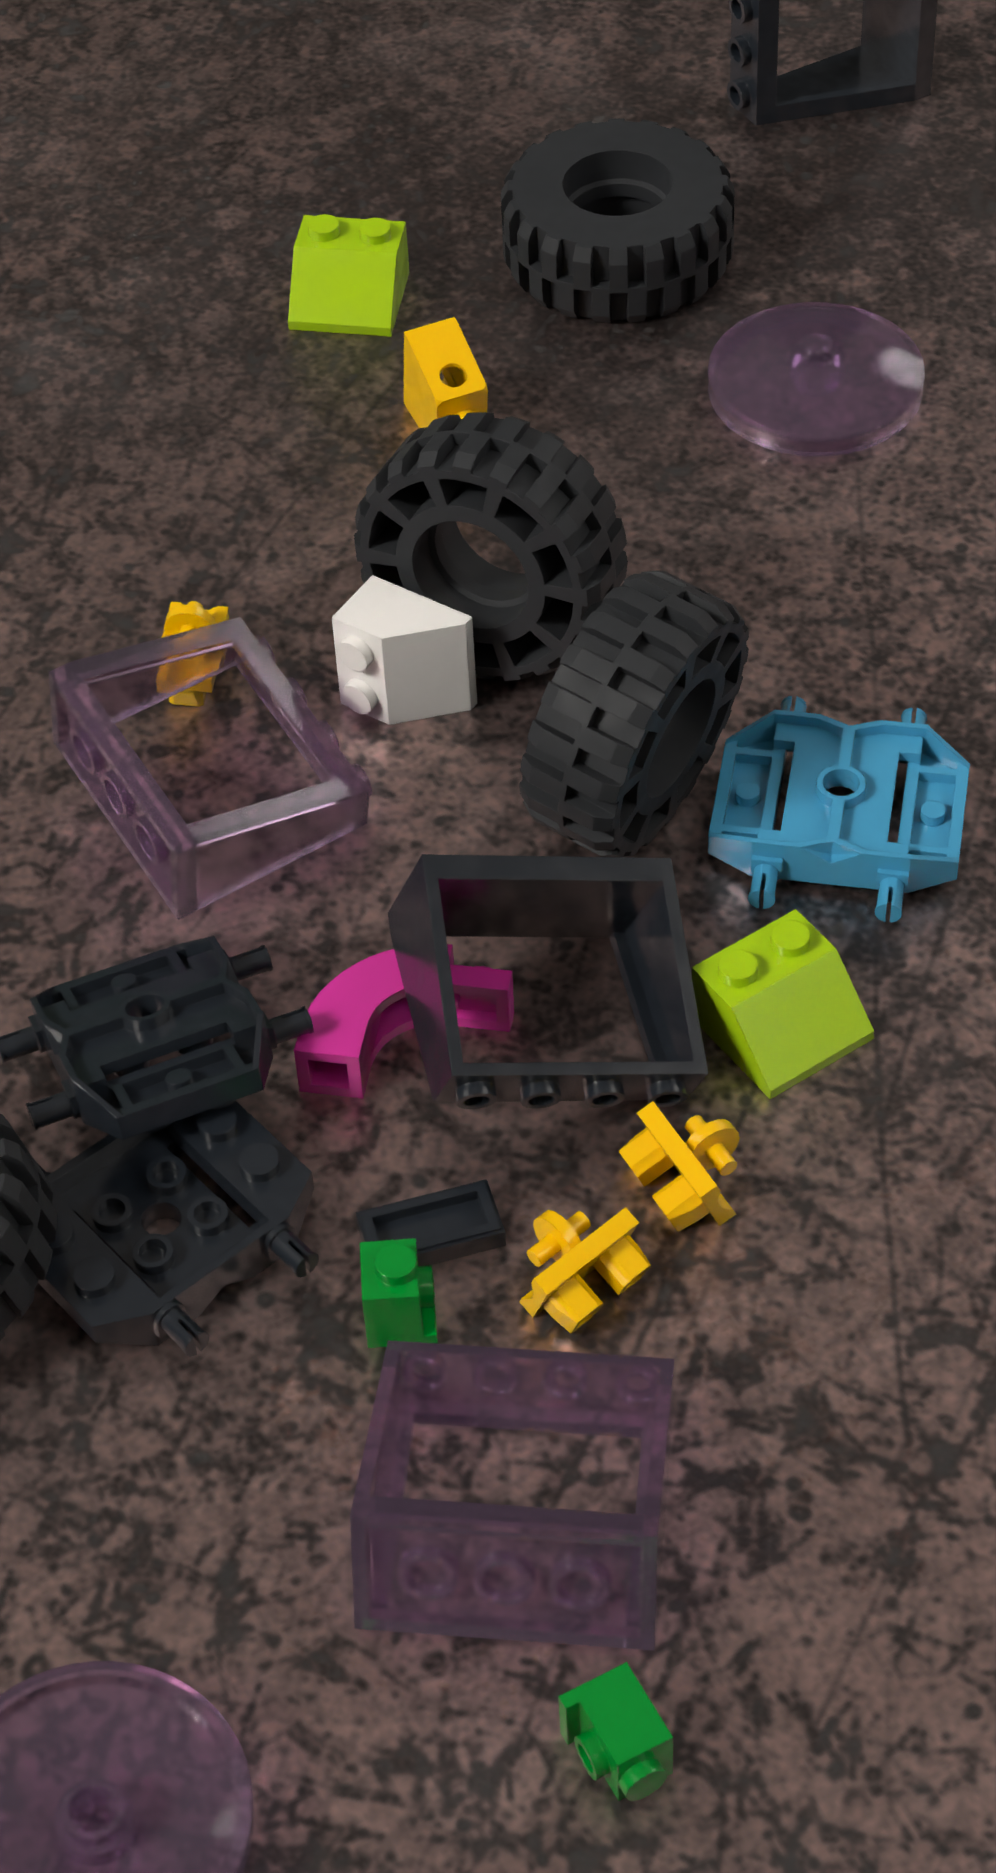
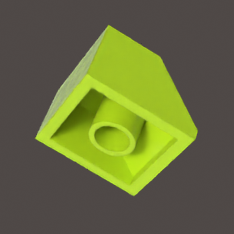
(348, 275)
(780, 1004)

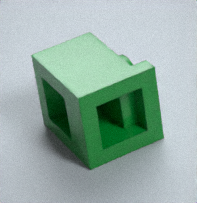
(396, 1293)
(618, 1733)

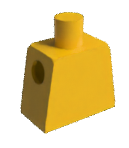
(437, 350)

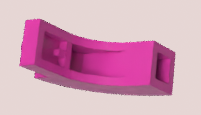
(370, 1007)

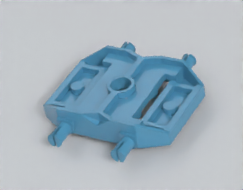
(831, 835)

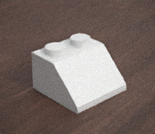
(403, 655)

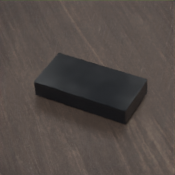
(443, 1222)

